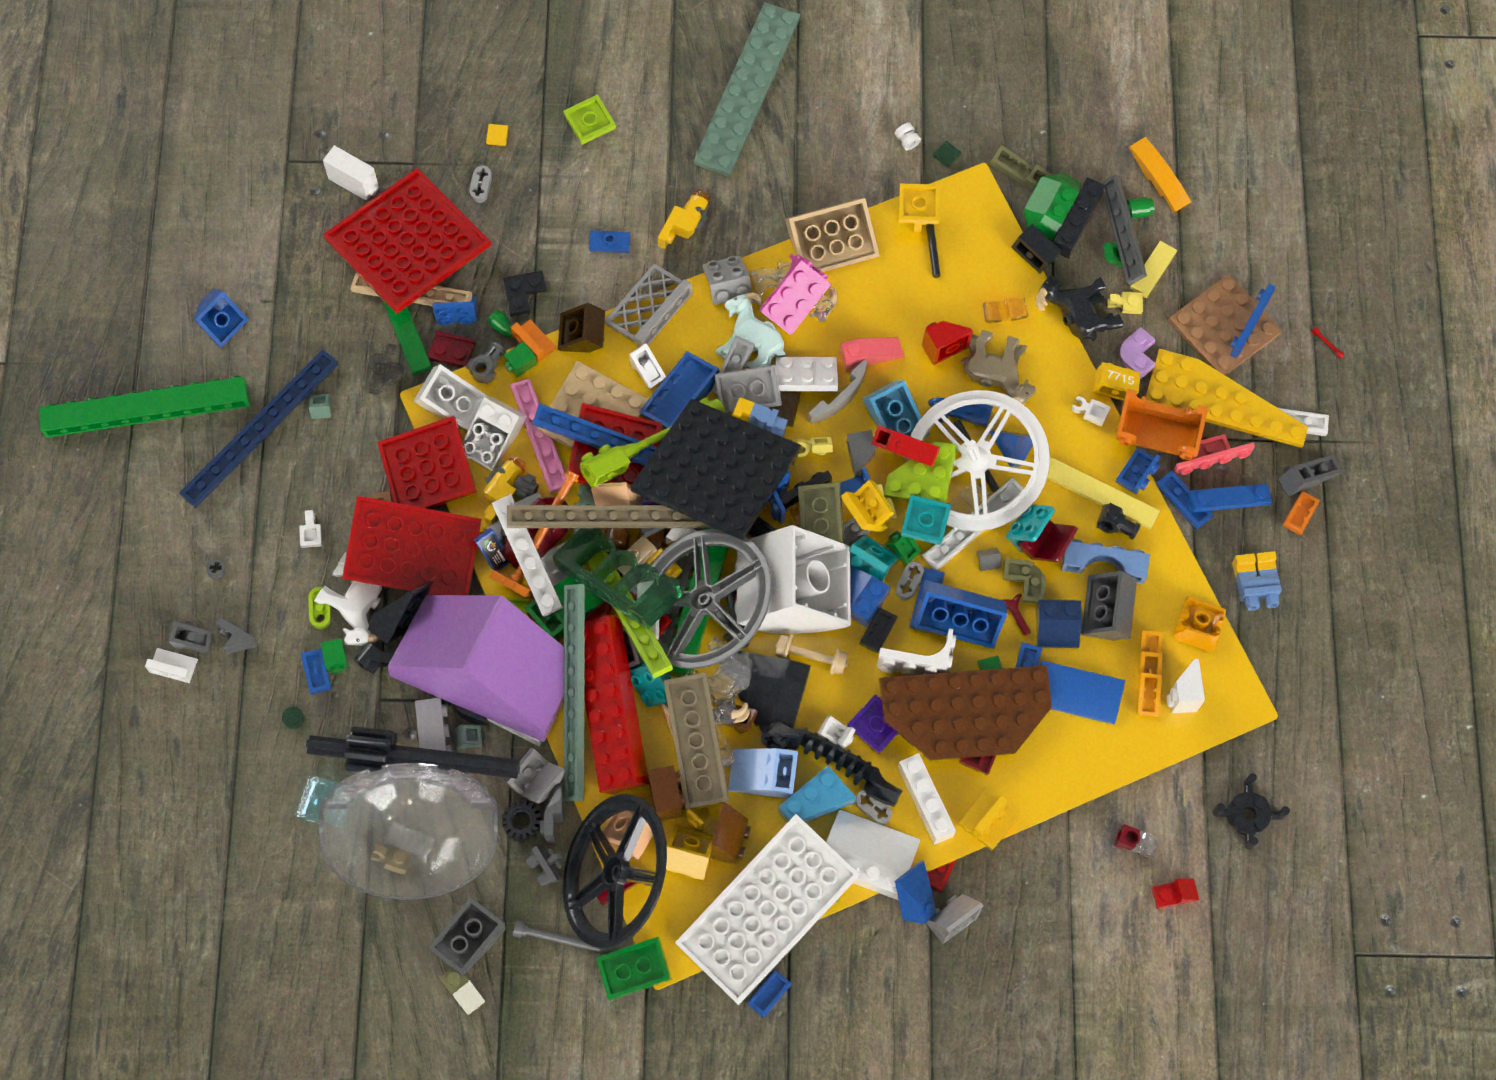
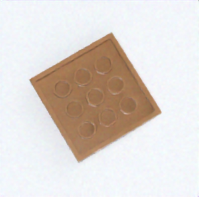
(1214, 321)

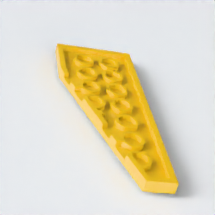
(1191, 382)

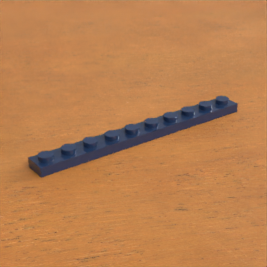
(258, 428)

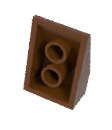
(729, 835)

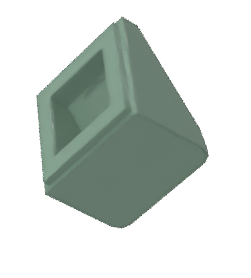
(320, 406)
(468, 736)

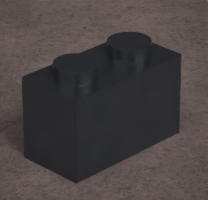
(1036, 249)

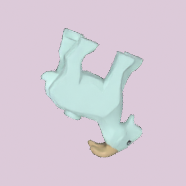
(762, 334)

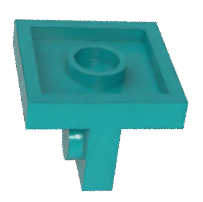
(925, 519)
(872, 557)

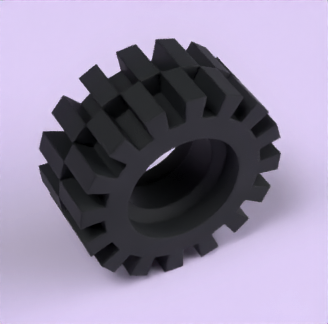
(515, 809)

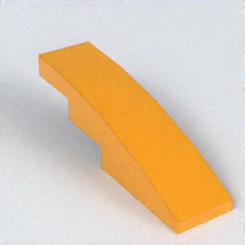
(1160, 174)
(1149, 673)

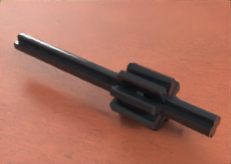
(377, 747)

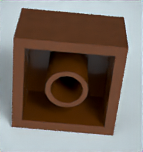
(665, 793)

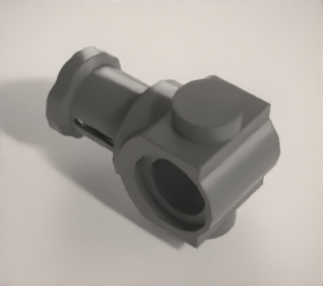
(486, 361)

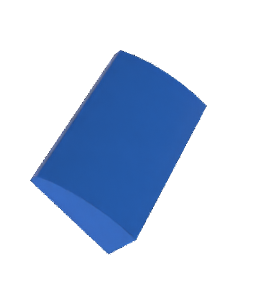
(687, 380)
(1084, 692)

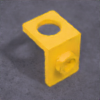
(695, 821)

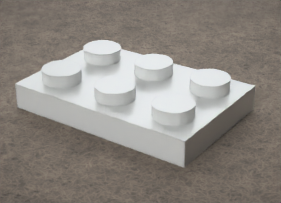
(807, 373)

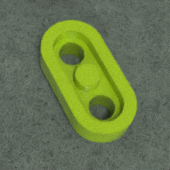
(317, 610)

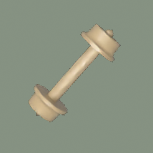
(838, 662)

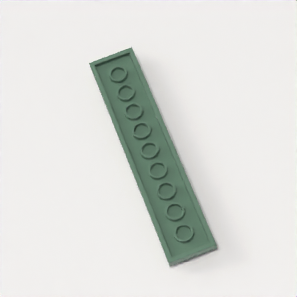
(746, 89)

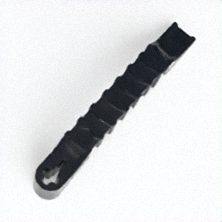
(781, 736)

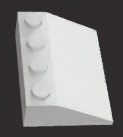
(873, 851)

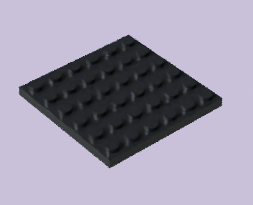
(716, 468)

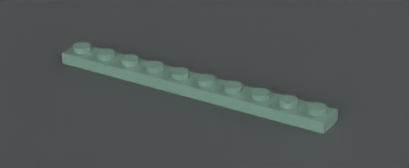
(574, 692)

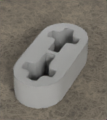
(476, 183)
(905, 578)
(870, 811)

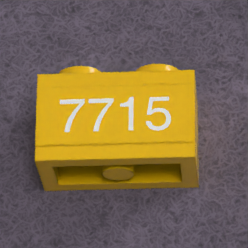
(1115, 380)

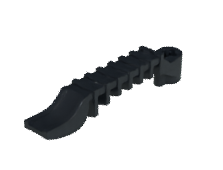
(372, 658)

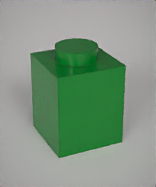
(519, 360)
(334, 656)

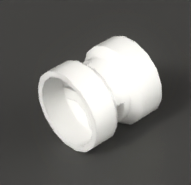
(907, 136)

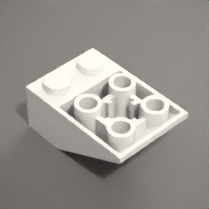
(492, 432)

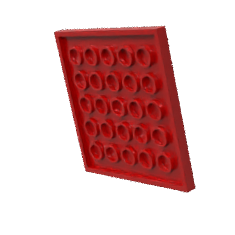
(407, 240)

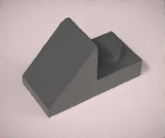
(189, 637)
(238, 639)

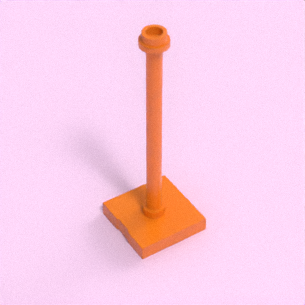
(515, 581)

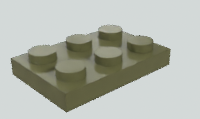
(822, 510)

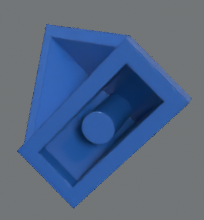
(1013, 445)

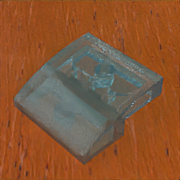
(313, 795)

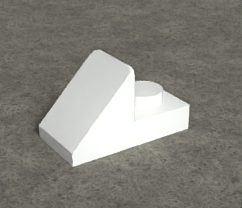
(646, 365)

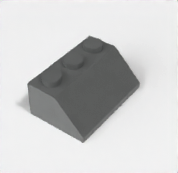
(1109, 606)

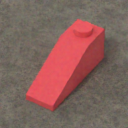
(871, 349)

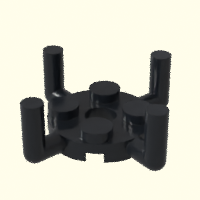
(1257, 804)

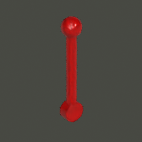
(1340, 354)

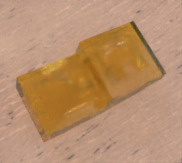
(1004, 311)

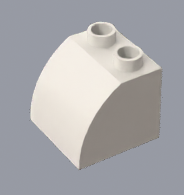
(807, 583)

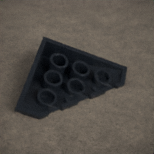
(775, 689)

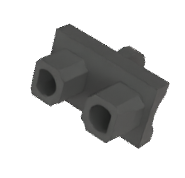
(550, 863)

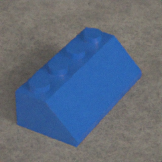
(969, 614)

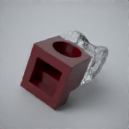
(1136, 841)

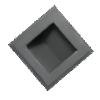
(989, 559)

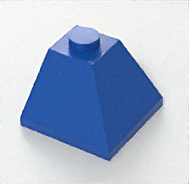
(219, 317)
(915, 895)

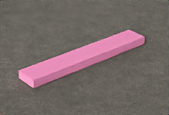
(542, 444)

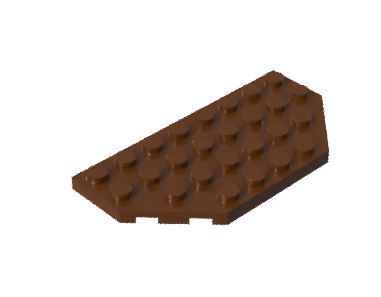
(967, 710)

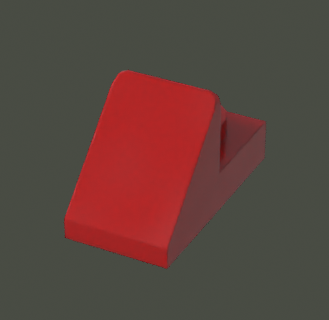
(1175, 893)

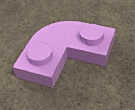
(1133, 351)

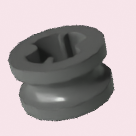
(212, 564)

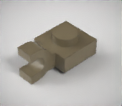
(394, 859)

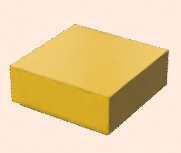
(497, 134)

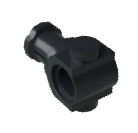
(1113, 520)

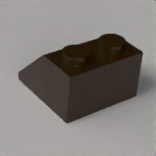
(581, 329)

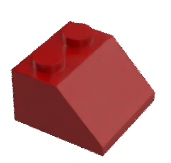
(945, 340)

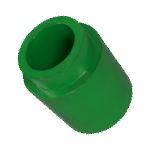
(1140, 207)

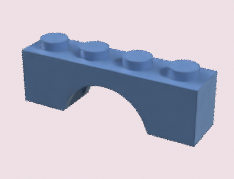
(1080, 555)

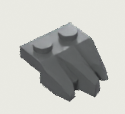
(553, 814)

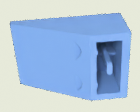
(763, 772)

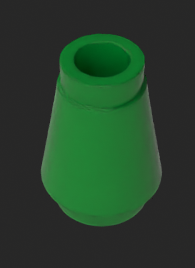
(500, 323)

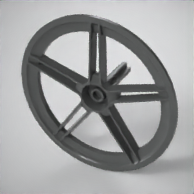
(706, 597)

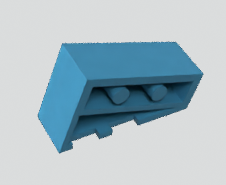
(818, 797)

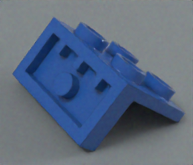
(456, 312)
(778, 510)

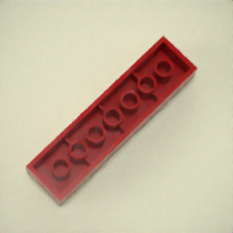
(612, 708)

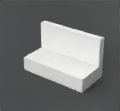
(172, 665)

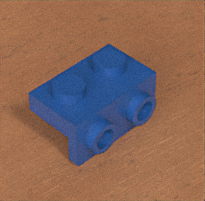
(1137, 470)

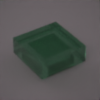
(947, 154)

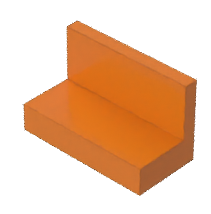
(534, 339)

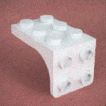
(917, 664)

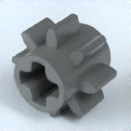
(526, 486)

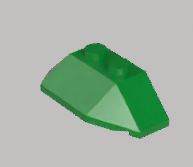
(1051, 203)

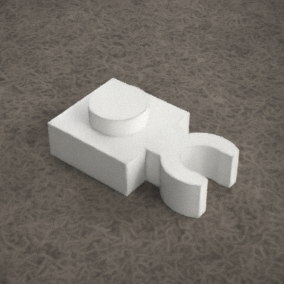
(1094, 412)

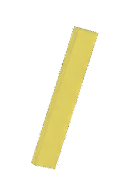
(1101, 493)

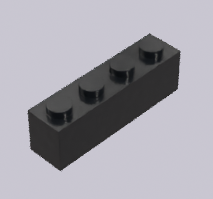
(1078, 216)

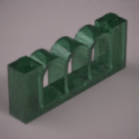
(647, 607)

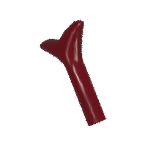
(1012, 606)

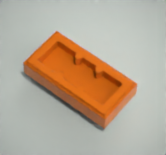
(1301, 513)

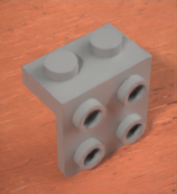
(727, 279)
(535, 777)

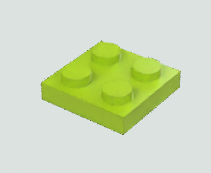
(589, 119)

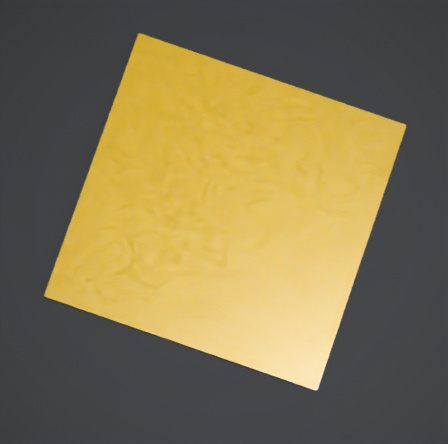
(896, 297)

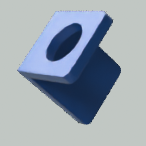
(854, 484)

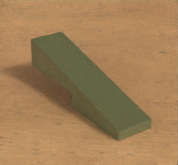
(1016, 167)

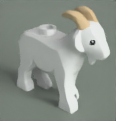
(353, 607)

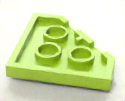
(922, 479)

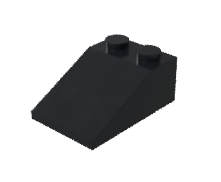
(396, 617)

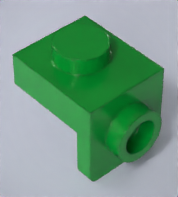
(1112, 254)

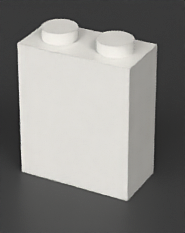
(351, 173)

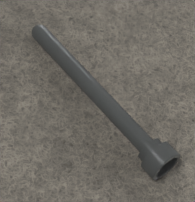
(523, 929)

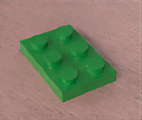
(633, 968)

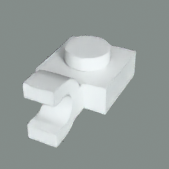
(311, 532)

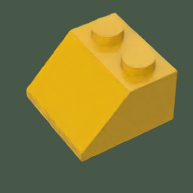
(689, 852)

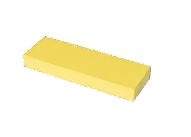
(1154, 268)

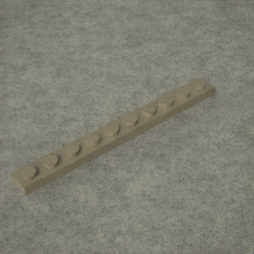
(598, 517)

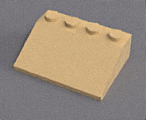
(834, 235)

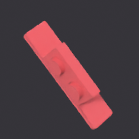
(1213, 451)

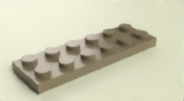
(696, 740)

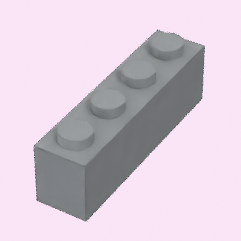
(431, 724)

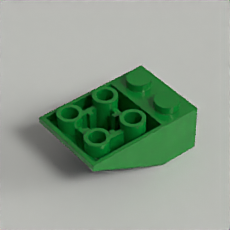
(554, 622)

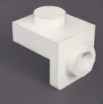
(836, 732)

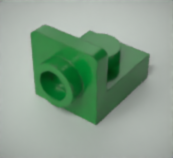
(905, 547)

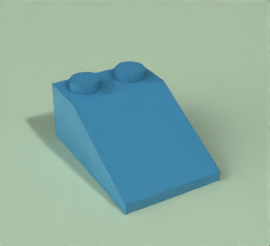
(893, 408)

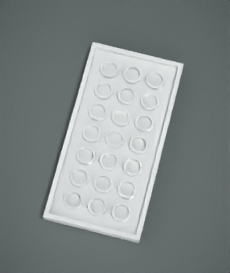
(767, 909)

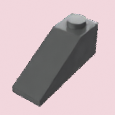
(1309, 474)

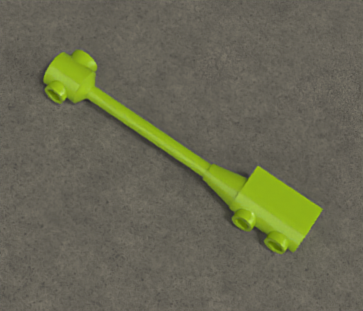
(615, 460)

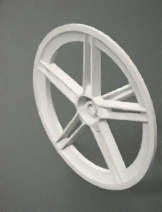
(978, 459)

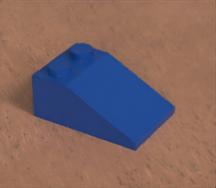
(866, 595)

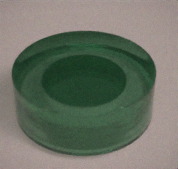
(293, 717)

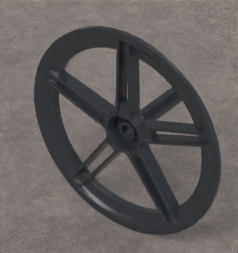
(615, 870)

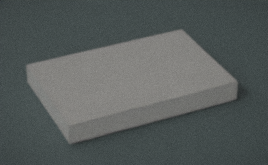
(752, 384)

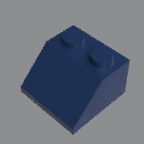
(1058, 623)

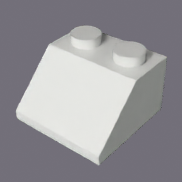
(1188, 691)

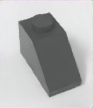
(860, 450)

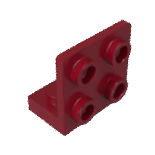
(1050, 543)

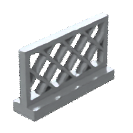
(663, 312)

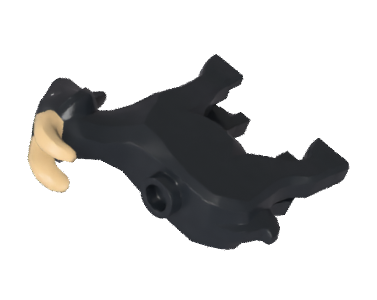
(1078, 307)

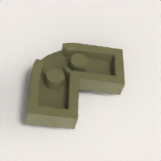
(1030, 575)

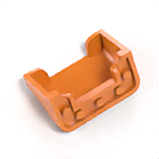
(1161, 426)

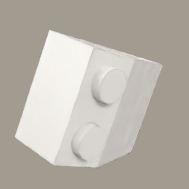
(449, 396)

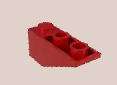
(905, 445)

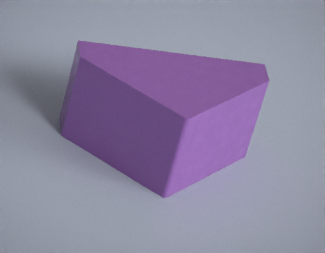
(484, 660)

